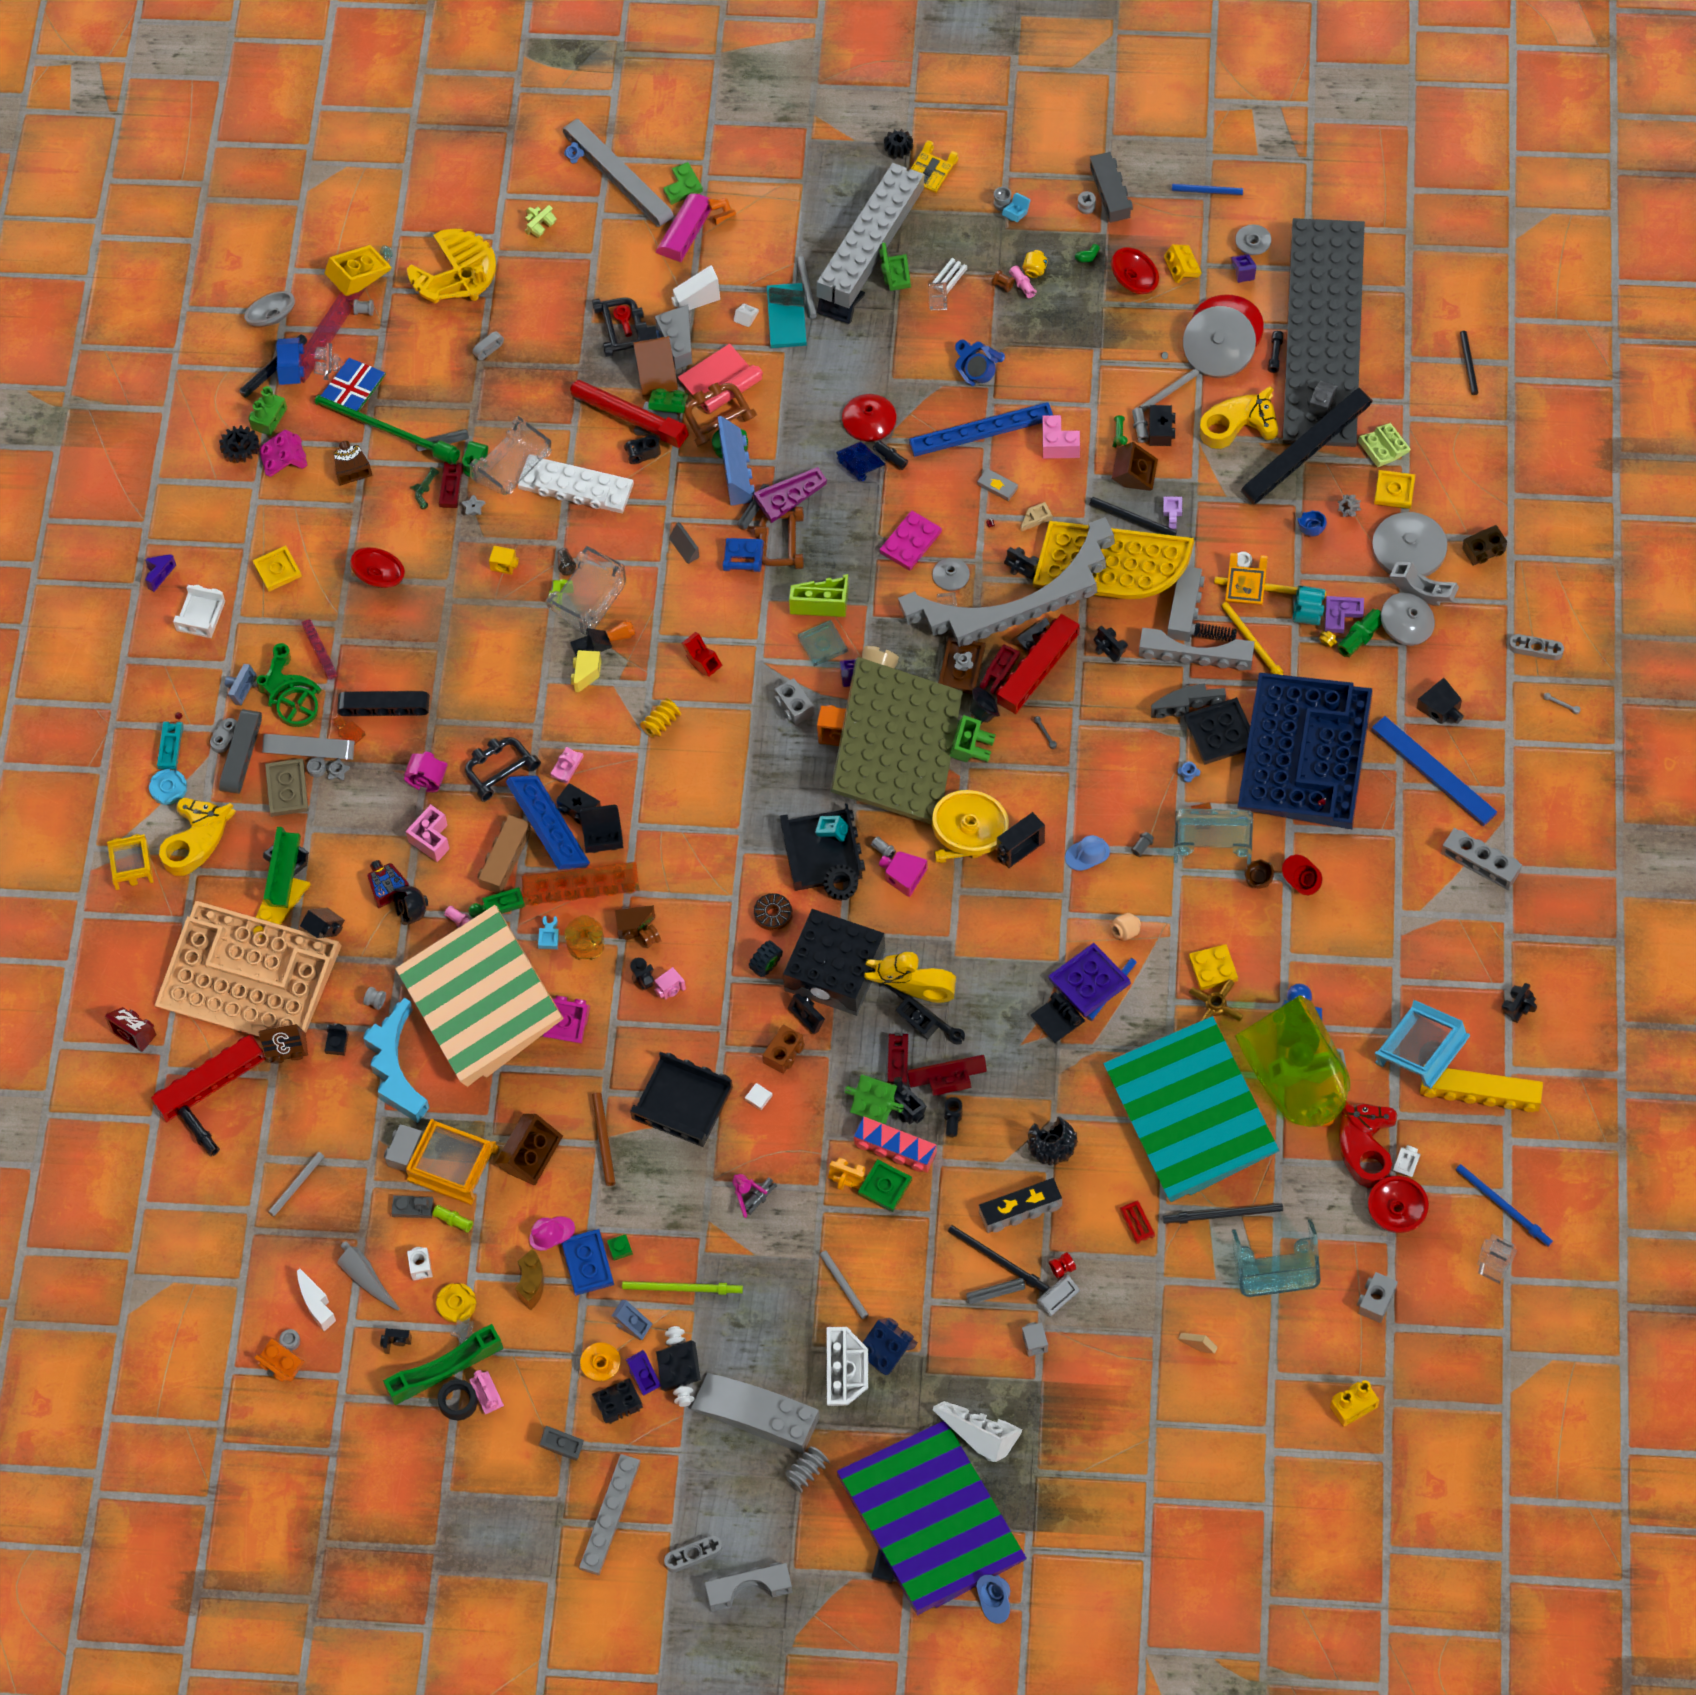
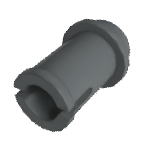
(1141, 845)

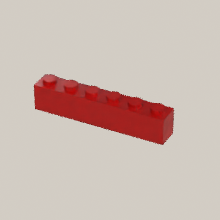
(1038, 663)
(208, 1077)

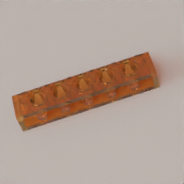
(587, 876)

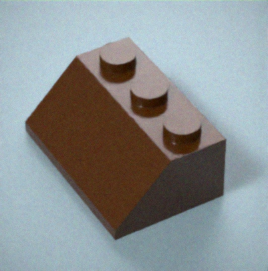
(529, 1148)

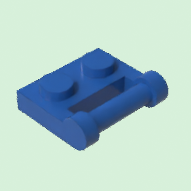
(743, 549)

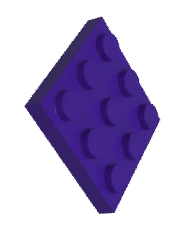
(1089, 980)

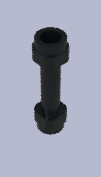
(1277, 340)

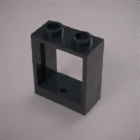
(1020, 840)

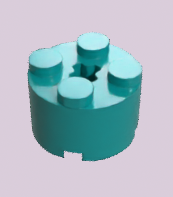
(1308, 605)

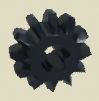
(898, 143)

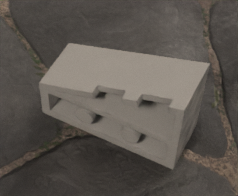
(677, 326)

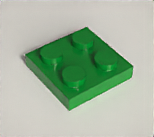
(668, 401)
(885, 1185)

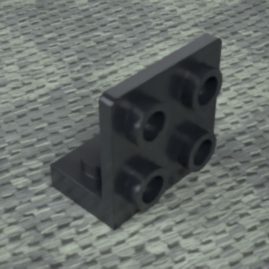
(837, 311)

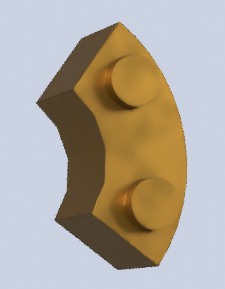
(532, 1280)

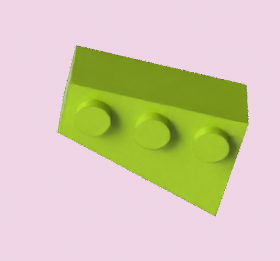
(820, 598)

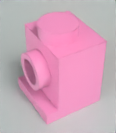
(669, 984)

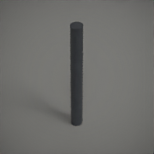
(1469, 363)

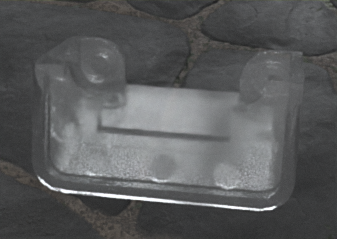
(511, 458)
(588, 590)

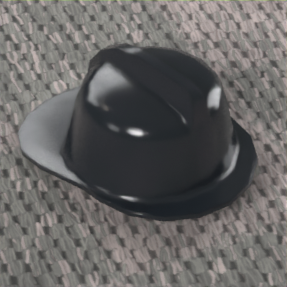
(983, 705)

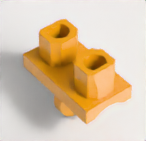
(845, 1175)

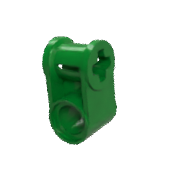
(473, 451)

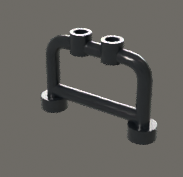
(637, 314)
(495, 747)

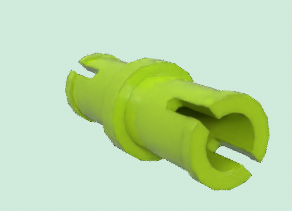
(452, 1218)

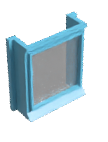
(1424, 1042)

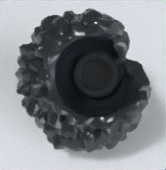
(1052, 1146)

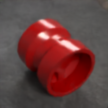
(1062, 1265)

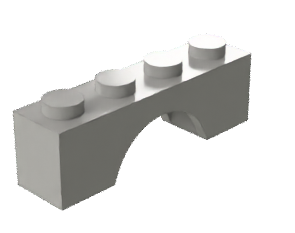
(772, 1579)

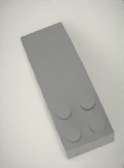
(757, 1411)

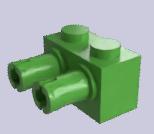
(267, 412)
(965, 738)

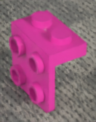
(282, 451)

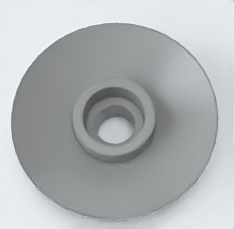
(1255, 234)
(951, 580)

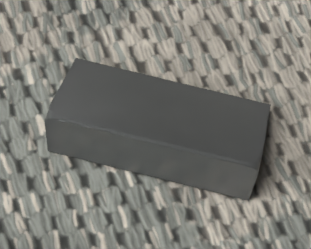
(684, 543)

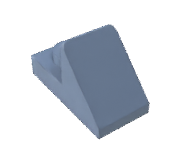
(631, 1320)

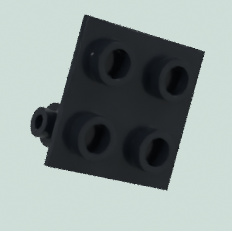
(1057, 1017)
(617, 1400)

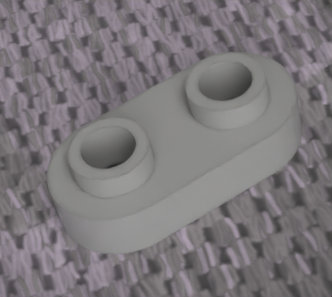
(224, 734)

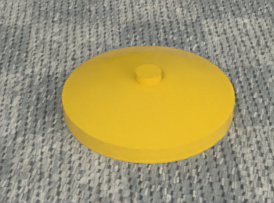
(969, 822)

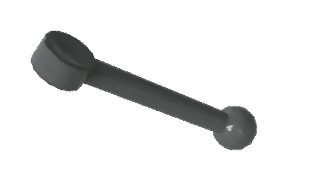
(1052, 744)

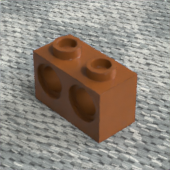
(779, 1048)

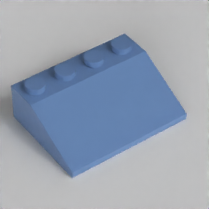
(735, 462)

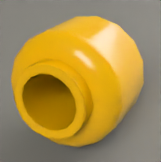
(1035, 264)

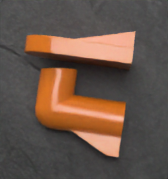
(718, 203)

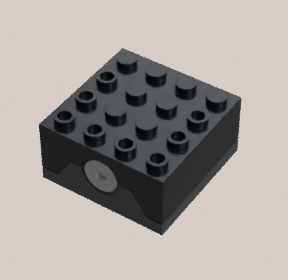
(832, 961)

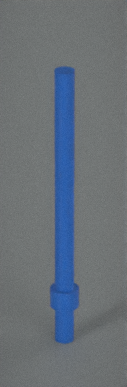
(1533, 1229)

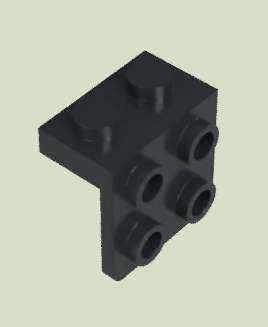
(601, 828)

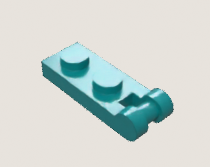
(170, 745)

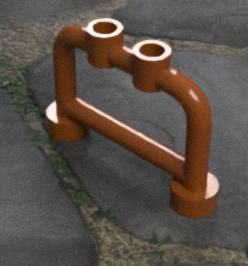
(714, 390)
(793, 558)

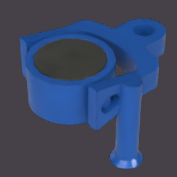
(977, 366)

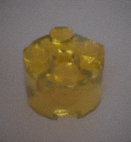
(584, 938)

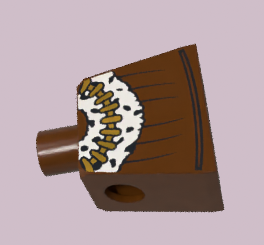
(351, 463)

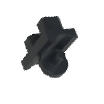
(1020, 563)
(1108, 644)
(642, 973)
(1522, 1004)

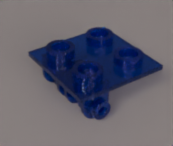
(859, 460)

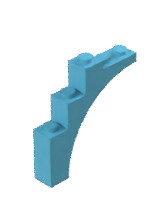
(385, 1064)

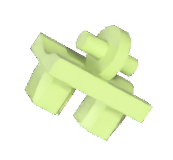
(544, 216)

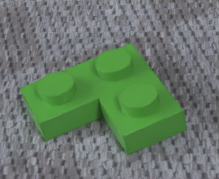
(686, 184)

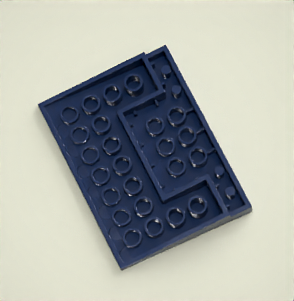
(1305, 748)

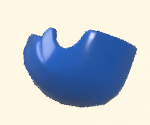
(1312, 523)

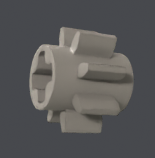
(1349, 505)

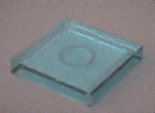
(822, 643)

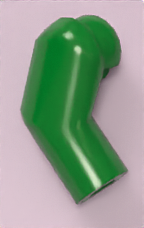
(1087, 256)

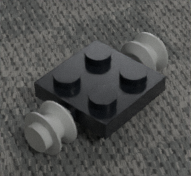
(678, 1366)

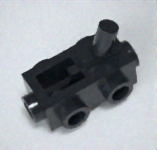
(913, 1106)

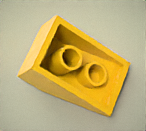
(356, 269)

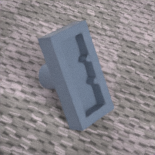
(241, 684)

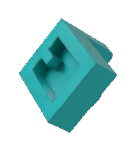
(832, 826)

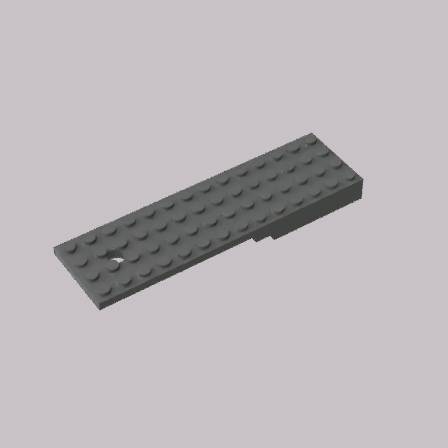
(1323, 320)

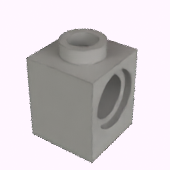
(1034, 1339)

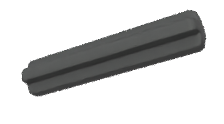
(449, 438)
(750, 512)
(995, 1291)

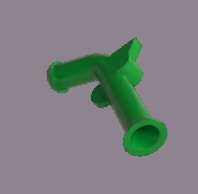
(1119, 439)

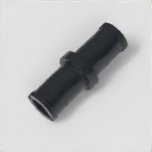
(890, 454)

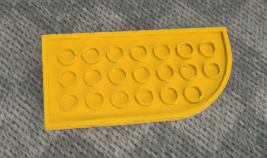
(1135, 565)

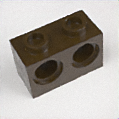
(1482, 542)

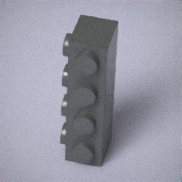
(1110, 187)

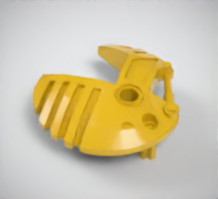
(469, 259)

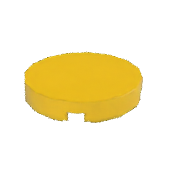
(456, 1302)

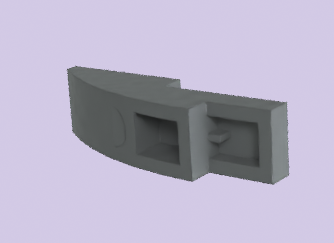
(1179, 701)

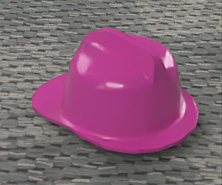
(551, 1232)

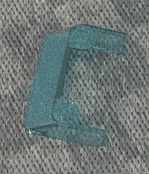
(1214, 830)
(1278, 1273)

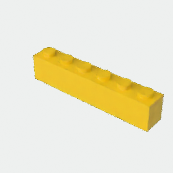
(1486, 1089)

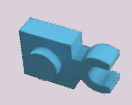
(549, 935)

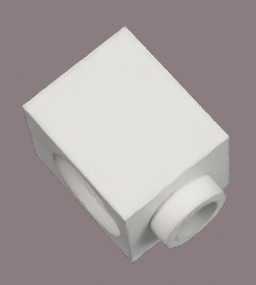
(423, 1270)

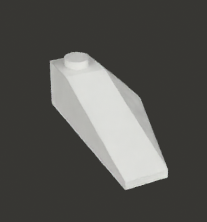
(983, 1435)

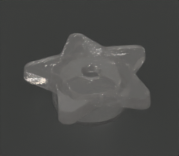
(457, 1332)

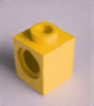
(503, 560)

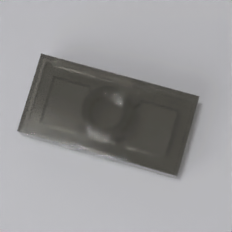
(787, 297)

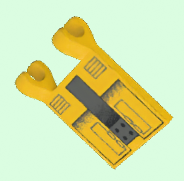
(933, 167)

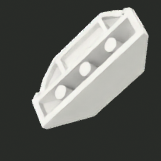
(845, 1366)

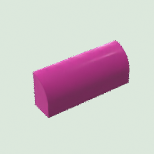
(684, 227)

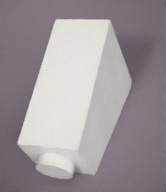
(697, 290)

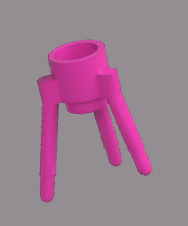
(743, 1185)

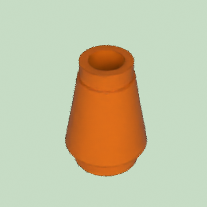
(622, 631)

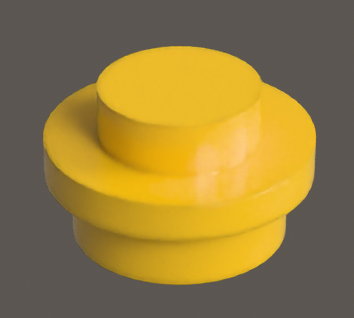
(1328, 638)

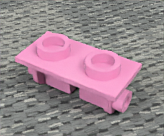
(486, 1391)

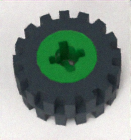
(765, 958)

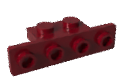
(949, 1075)

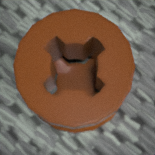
(649, 936)

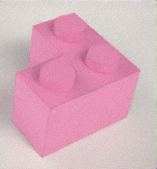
(1057, 442)
(426, 833)

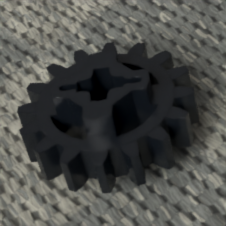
(230, 447)

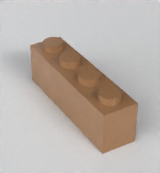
(504, 855)

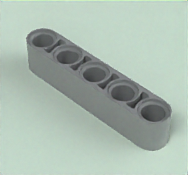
(308, 746)

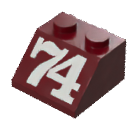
(131, 1028)

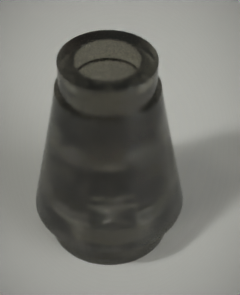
(566, 564)

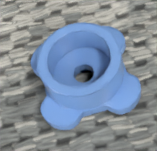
(569, 152)
(1188, 766)

